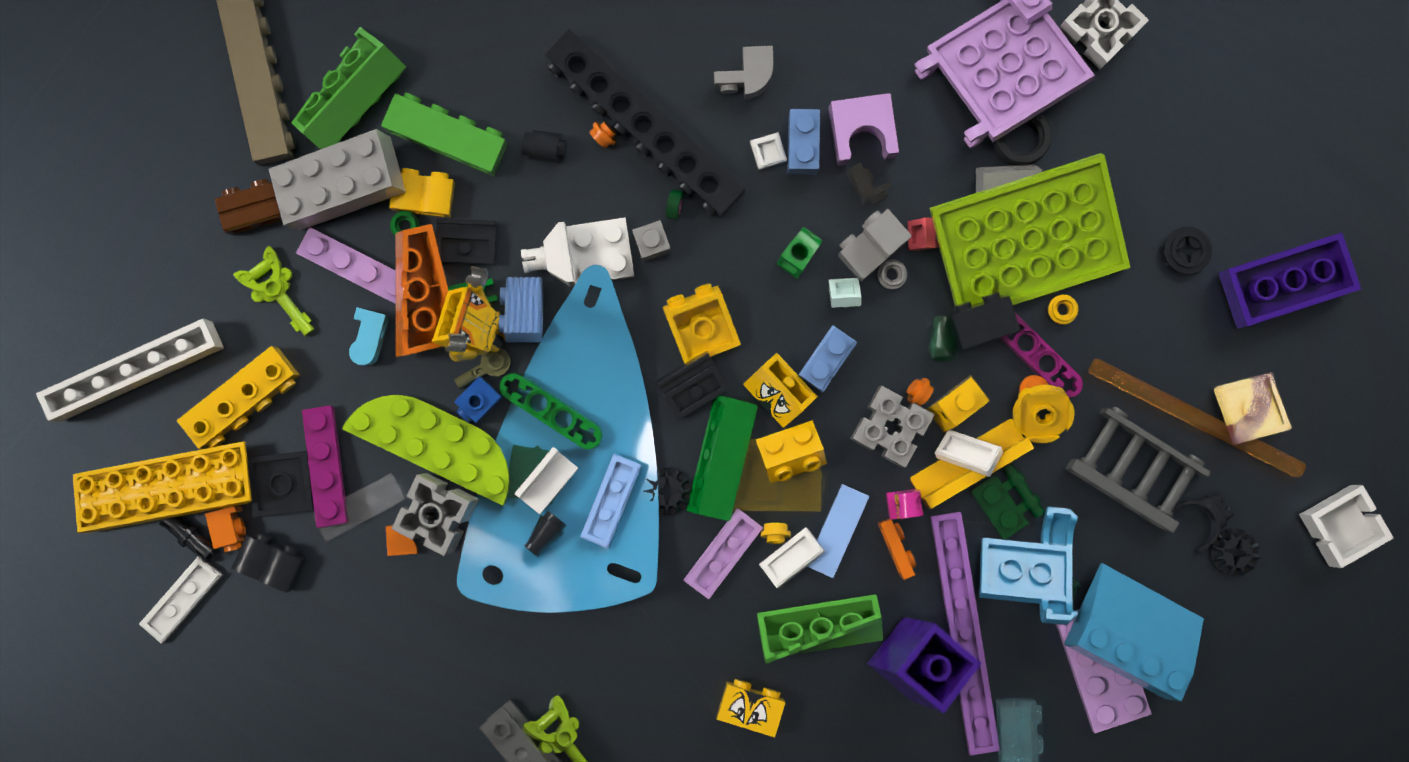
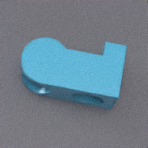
(370, 337)

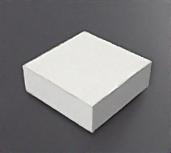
(768, 151)

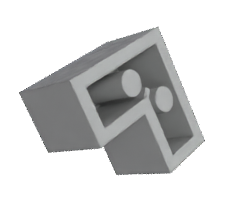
(877, 242)

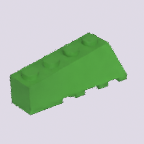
(348, 90)
(820, 627)

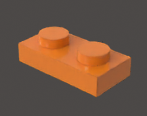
(903, 560)

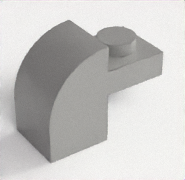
(755, 74)

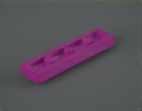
(325, 467)

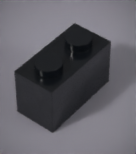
(983, 320)

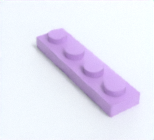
(349, 264)

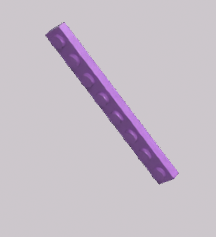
(965, 630)

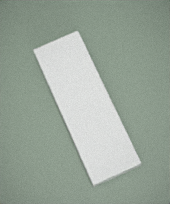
(180, 599)

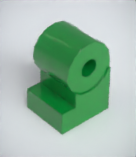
(799, 252)

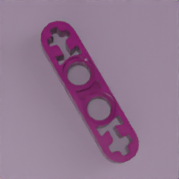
(1038, 350)

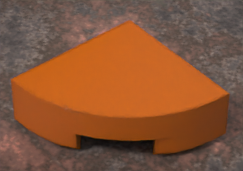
(399, 544)

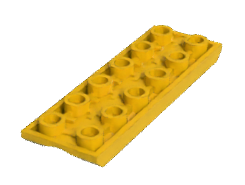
(162, 488)

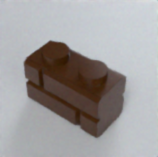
(248, 207)

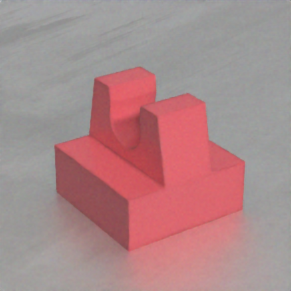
(922, 234)

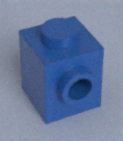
(477, 401)

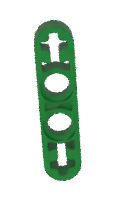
(548, 415)

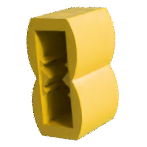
(425, 194)

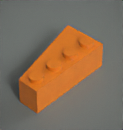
(419, 289)

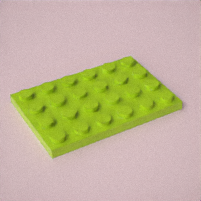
(1032, 234)

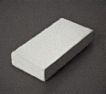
(969, 452)
(792, 558)

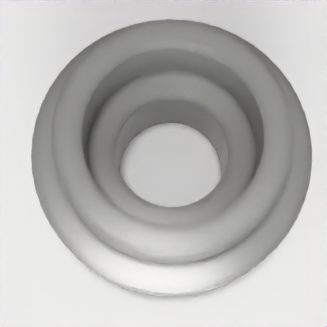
(894, 265)

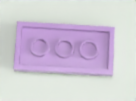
(1104, 693)

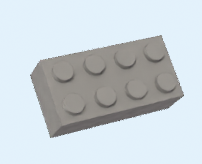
(337, 180)

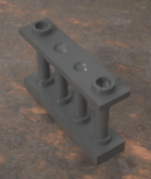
(1137, 499)
(507, 736)

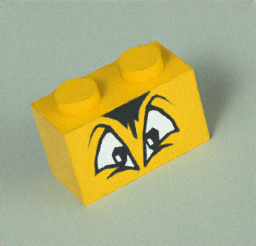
(780, 390)
(751, 708)

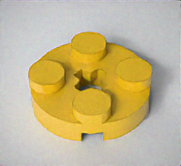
(1041, 397)

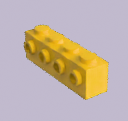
(238, 398)

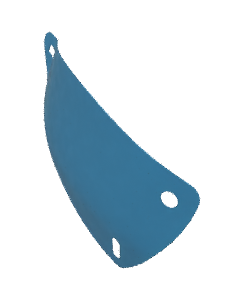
(595, 370)

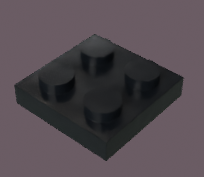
(280, 484)

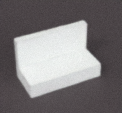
(546, 481)

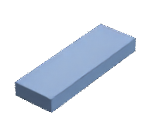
(611, 501)
(839, 529)

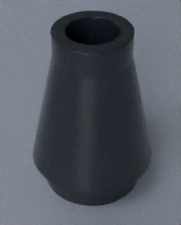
(545, 532)

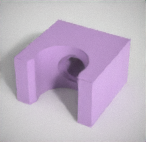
(863, 114)

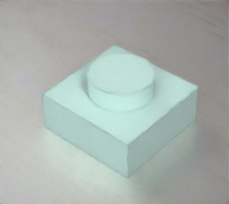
(844, 292)

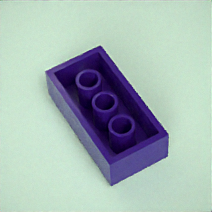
(1289, 280)

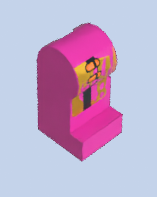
(904, 504)

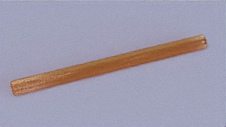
(1194, 416)

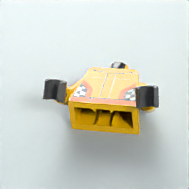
(468, 320)

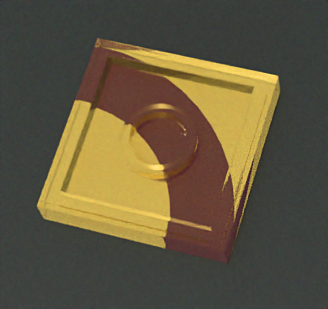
(1252, 408)

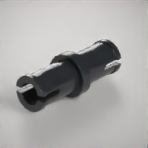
(189, 537)

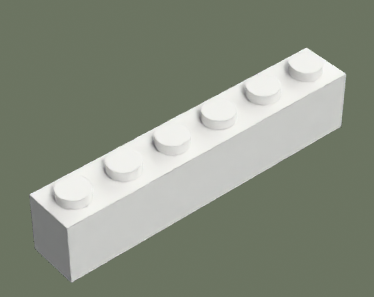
(130, 370)

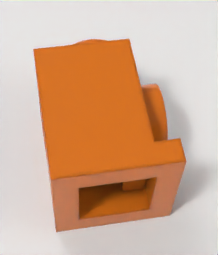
(226, 528)

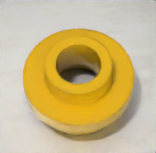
(1072, 309)
(775, 533)

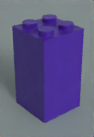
(924, 663)

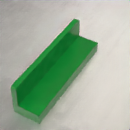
(722, 458)

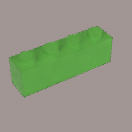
(444, 134)

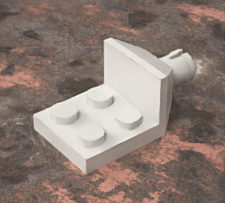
(576, 247)

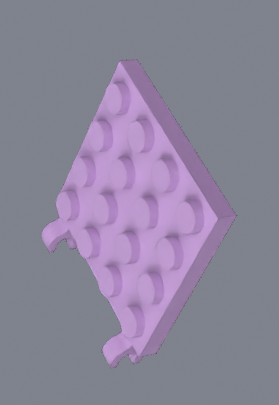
(1006, 69)

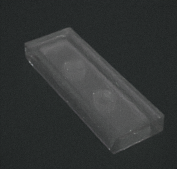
(367, 504)

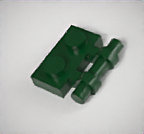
(999, 506)

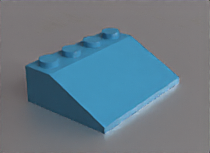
(1137, 634)

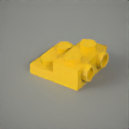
(701, 323)

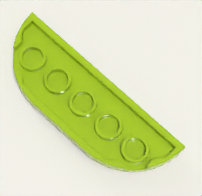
(434, 443)

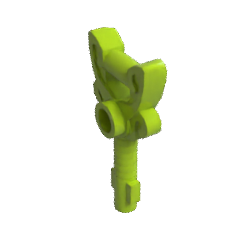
(275, 288)
(564, 735)

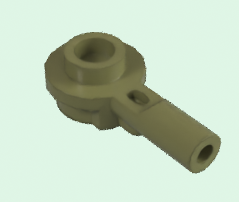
(491, 363)

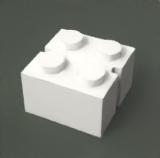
(1342, 527)

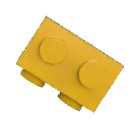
(792, 452)

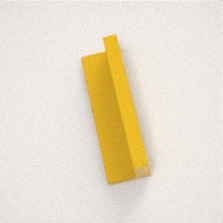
(945, 479)

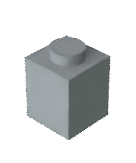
(651, 241)

